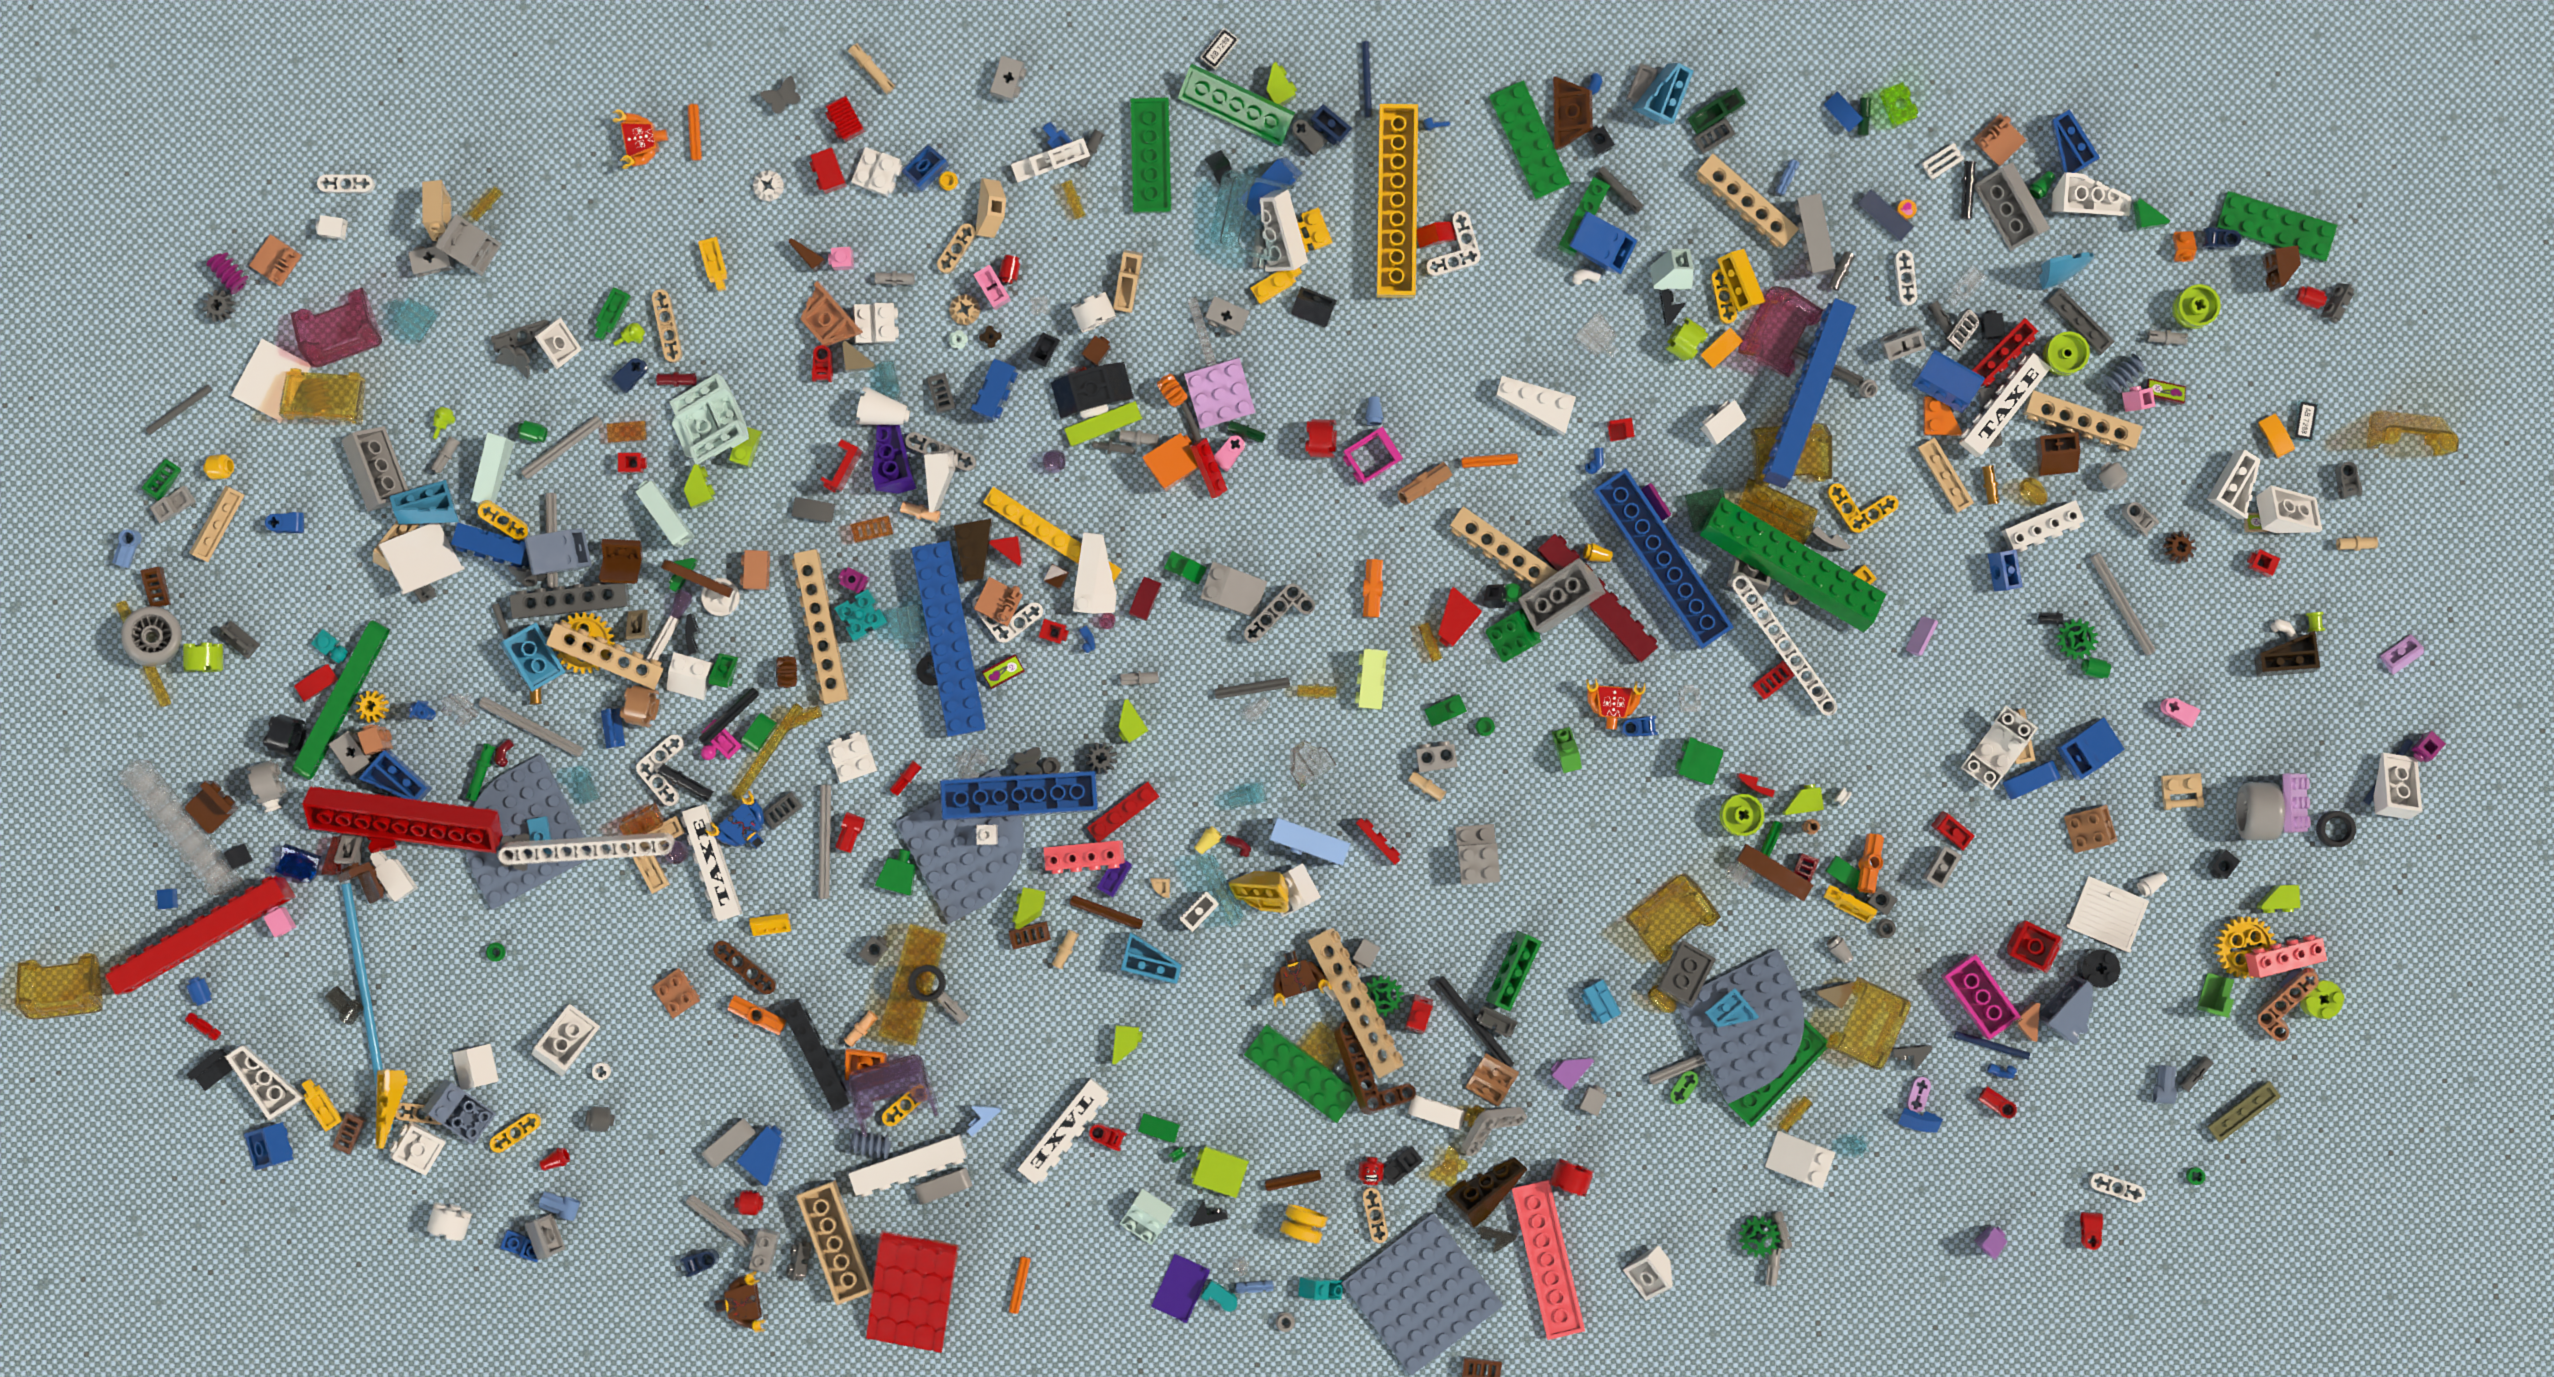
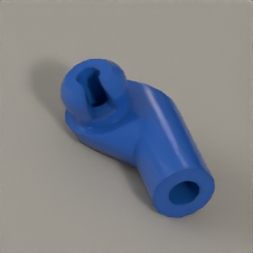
(1089, 639)

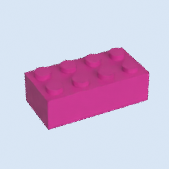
(1980, 996)

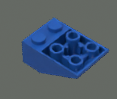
(1603, 243)
(2090, 749)

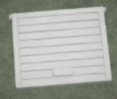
(264, 378)
(420, 557)
(2108, 914)

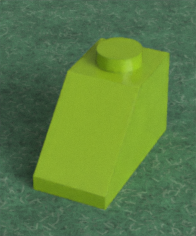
(745, 452)
(1130, 723)
(1805, 801)
(1125, 1041)

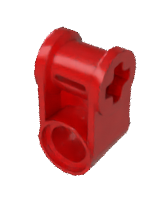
(822, 365)
(1108, 1136)
(2091, 1226)

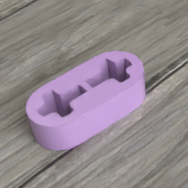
(1922, 1096)

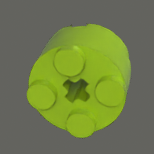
(1686, 339)
(203, 657)
(2331, 1004)

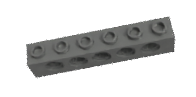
(520, 600)

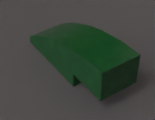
(1717, 110)

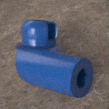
(1595, 83)
(1597, 463)
(2009, 1073)

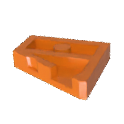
(1939, 419)

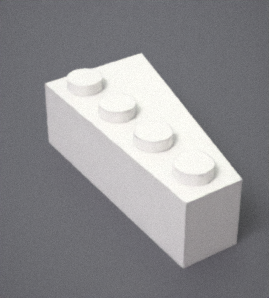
(1540, 403)
(266, 1086)

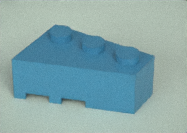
(1665, 94)
(425, 505)
(1149, 961)

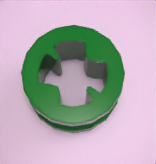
(1177, 1154)
(2197, 1170)

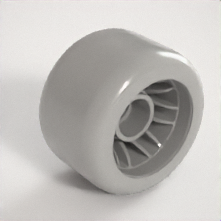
(151, 621)
(2260, 811)

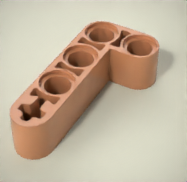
(2290, 1000)

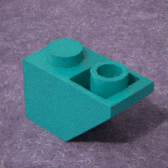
(1320, 1288)

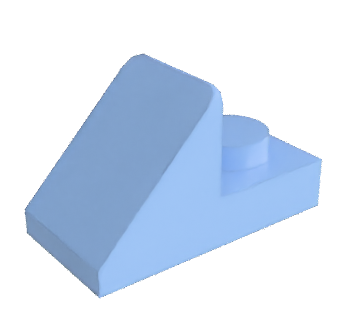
(986, 1114)

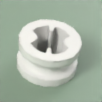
(1842, 796)
(271, 805)
(596, 1075)

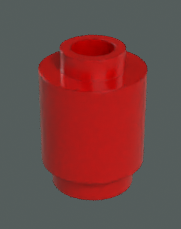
(1009, 269)
(2311, 297)

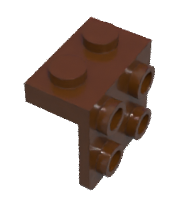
(621, 561)
(211, 806)
(367, 877)

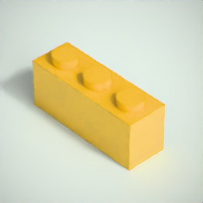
(1741, 280)

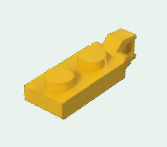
(713, 262)
(1274, 284)
(1850, 904)
(321, 1105)

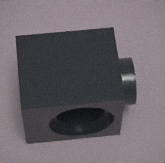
(1599, 149)
(1992, 325)
(2231, 863)

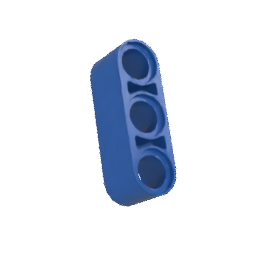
(2031, 779)

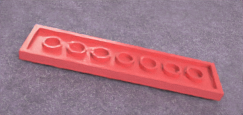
(1548, 1259)

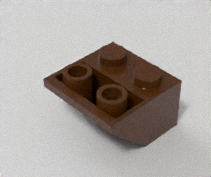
(2281, 266)
(2058, 453)

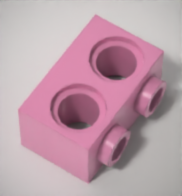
(992, 287)

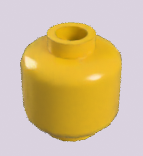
(218, 466)

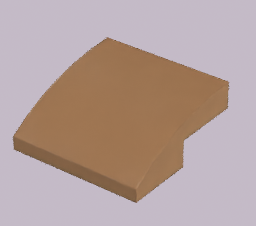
(1492, 1079)

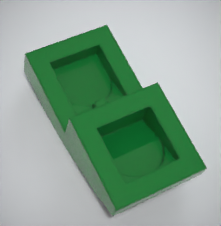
(1844, 873)

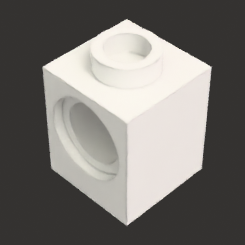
(331, 227)
(987, 834)

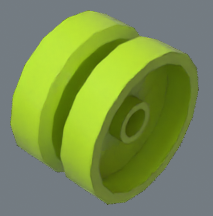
(2194, 297)
(2073, 345)
(1752, 811)

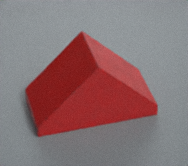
(1435, 234)
(1010, 548)

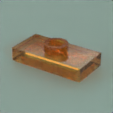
(626, 431)

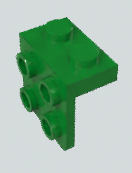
(1513, 635)
(1699, 761)

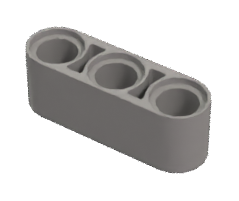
(728, 1143)
(943, 1186)

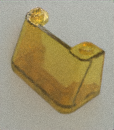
(322, 396)
(2387, 426)
(1814, 459)
(1671, 915)
(59, 988)
(1871, 1025)

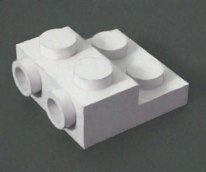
(877, 172)
(876, 323)
(852, 757)
(416, 1148)

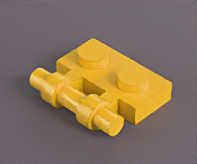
(1316, 229)

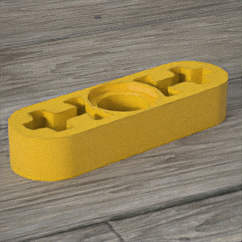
(1721, 311)
(501, 512)
(891, 1110)
(506, 1144)

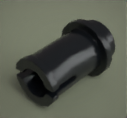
(2050, 618)

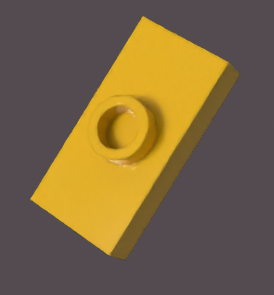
(770, 924)

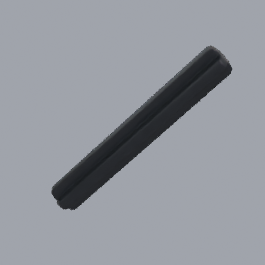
(729, 716)

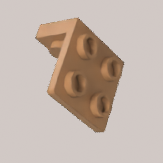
(2091, 829)

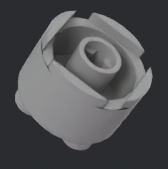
(266, 782)

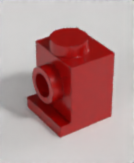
(625, 460)
(2269, 565)
(1046, 631)

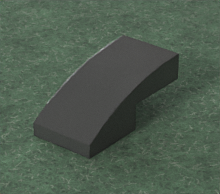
(813, 510)

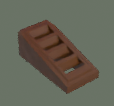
(810, 257)
(162, 585)
(1015, 945)
(345, 1123)
(1467, 1360)

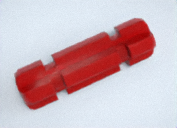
(203, 1026)

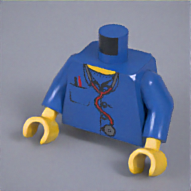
(741, 825)

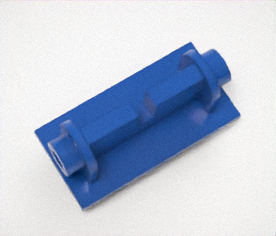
(421, 711)
(612, 728)

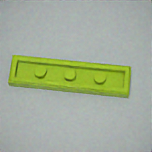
(1103, 424)

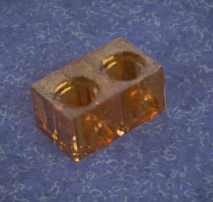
(642, 821)

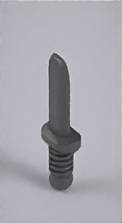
(1113, 447)

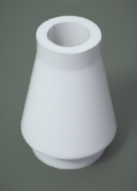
(2150, 884)

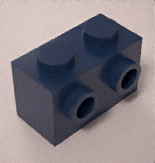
(1330, 125)

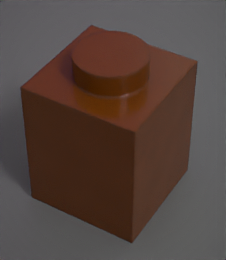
(1097, 350)

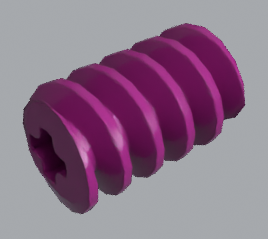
(227, 272)

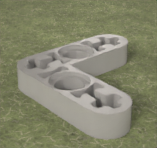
(1486, 1122)

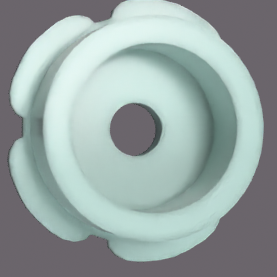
(958, 344)

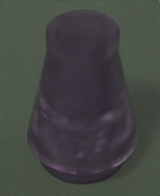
(681, 602)

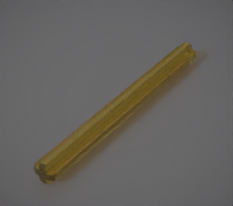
(151, 672)
(767, 751)

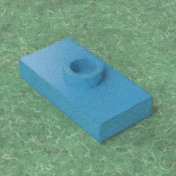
(540, 830)

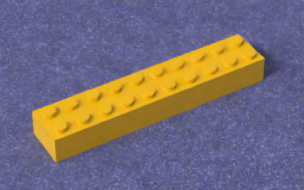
(1397, 201)

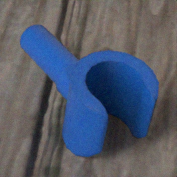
(1428, 124)

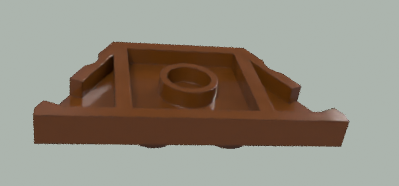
(1571, 112)

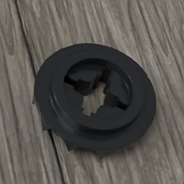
(922, 667)

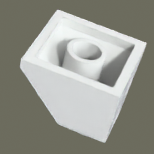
(1650, 1273)

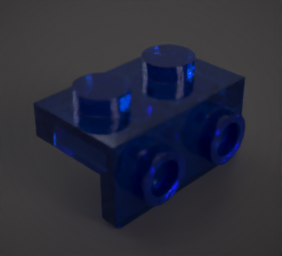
(298, 864)

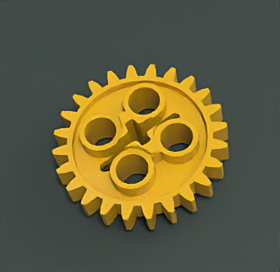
(596, 629)
(2242, 929)

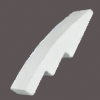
(1050, 160)

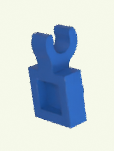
(1057, 138)

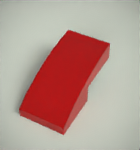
(315, 683)
(1751, 782)

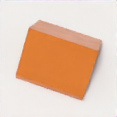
(862, 1059)

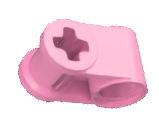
(1226, 455)
(2182, 712)

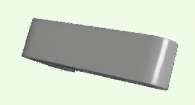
(1275, 616)

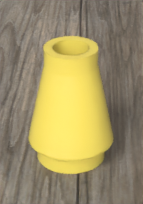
(1208, 839)

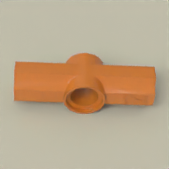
(1372, 588)
(1872, 853)
(768, 1020)

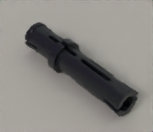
(1968, 190)
(685, 782)

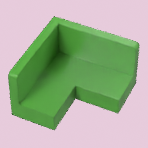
(2215, 995)

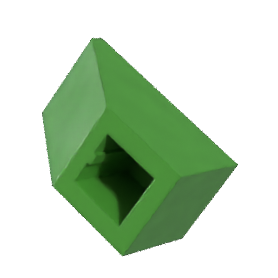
(1567, 750)

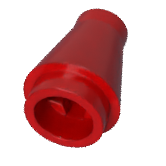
(556, 1159)

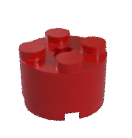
(1321, 438)
(1571, 1177)

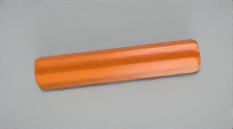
(694, 132)
(1490, 460)
(1019, 1285)

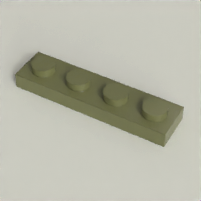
(2243, 1111)

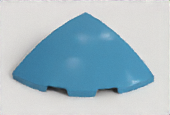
(2063, 268)

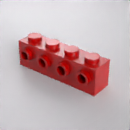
(2004, 350)

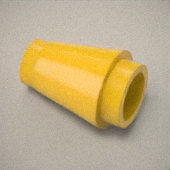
(1596, 553)

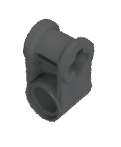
(1311, 139)
(2347, 482)

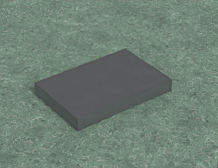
(1686, 974)

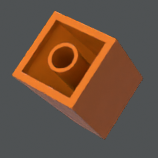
(1172, 461)

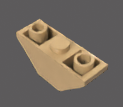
(990, 208)

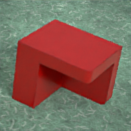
(1621, 429)

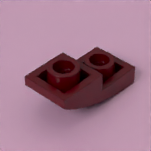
(1144, 598)

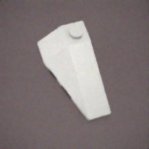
(2086, 196)
(1094, 580)

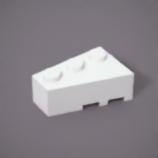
(2235, 484)

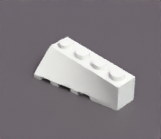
(1281, 232)

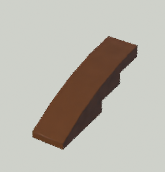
(1774, 872)

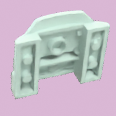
(708, 419)

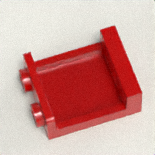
(845, 469)

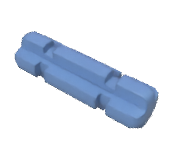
(1787, 177)
(1254, 1287)

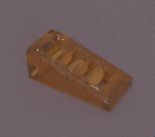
(855, 526)

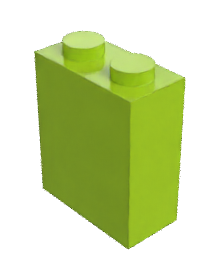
(1219, 1171)

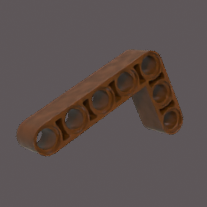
(1365, 1076)

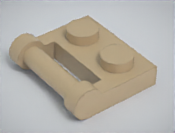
(2181, 785)

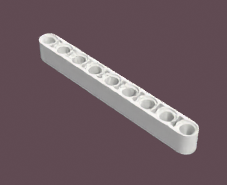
(1791, 650)
(578, 853)

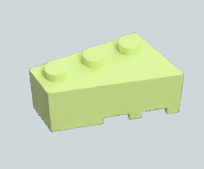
(1371, 679)

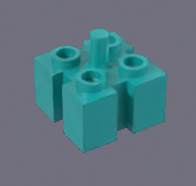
(861, 615)

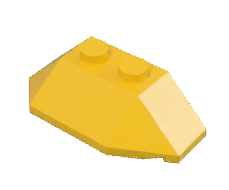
(1262, 890)

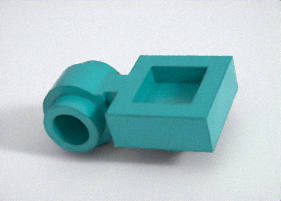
(327, 644)

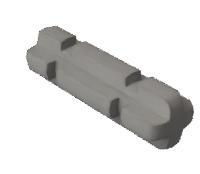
(1782, 1228)

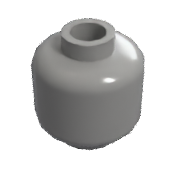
(2113, 476)

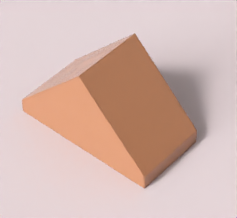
(2030, 1021)

